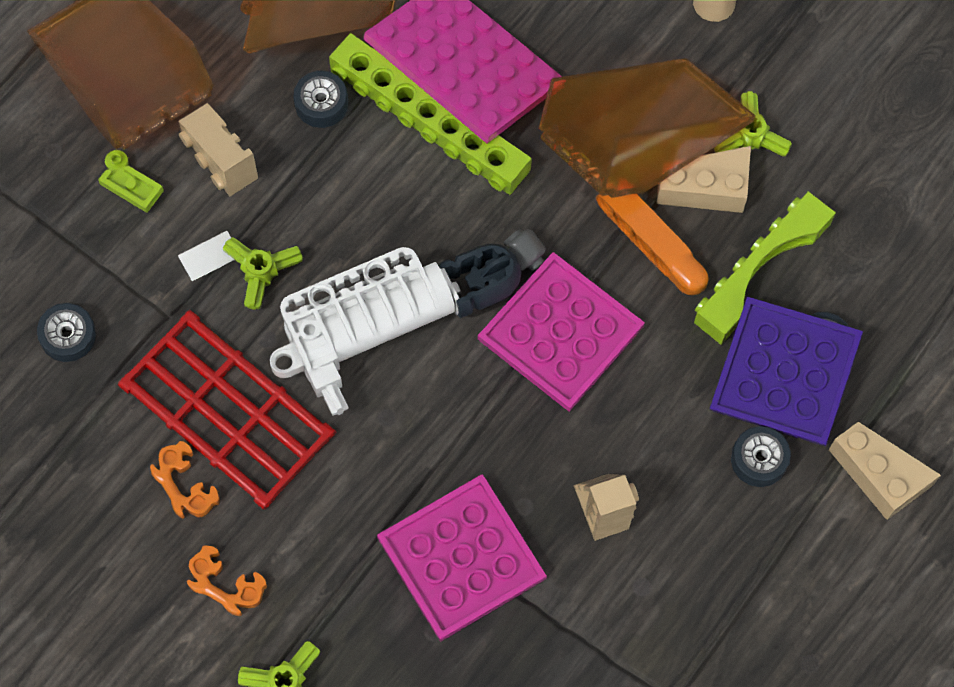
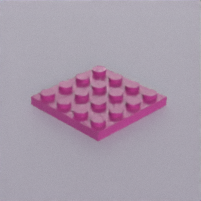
(561, 331)
(461, 557)

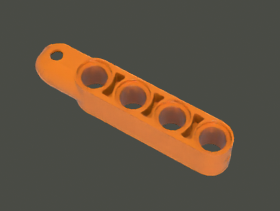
(656, 241)

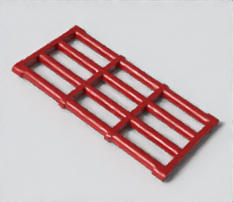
(237, 437)

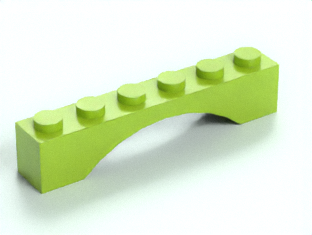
(800, 227)

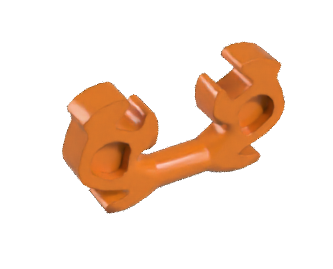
(198, 502)
(248, 594)

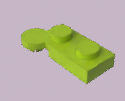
(129, 182)

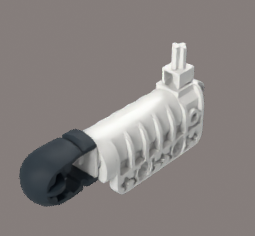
(384, 309)

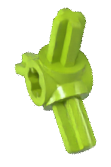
(761, 135)
(257, 278)
(294, 669)

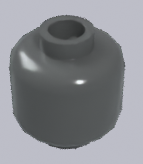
(526, 248)

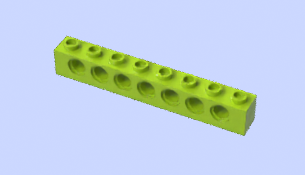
(355, 53)

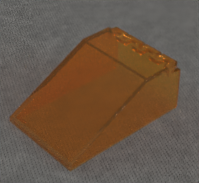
(123, 65)
(637, 123)

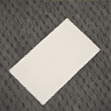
(206, 256)

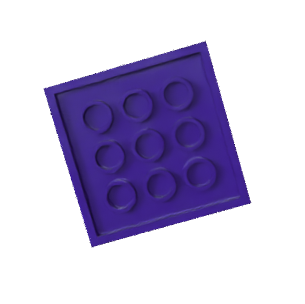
(786, 371)

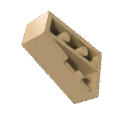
(218, 150)
(710, 182)
(882, 469)
(607, 504)

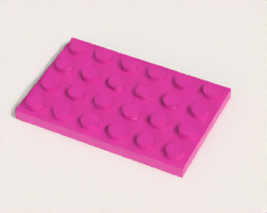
(464, 62)

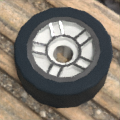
(320, 86)
(66, 317)
(772, 447)

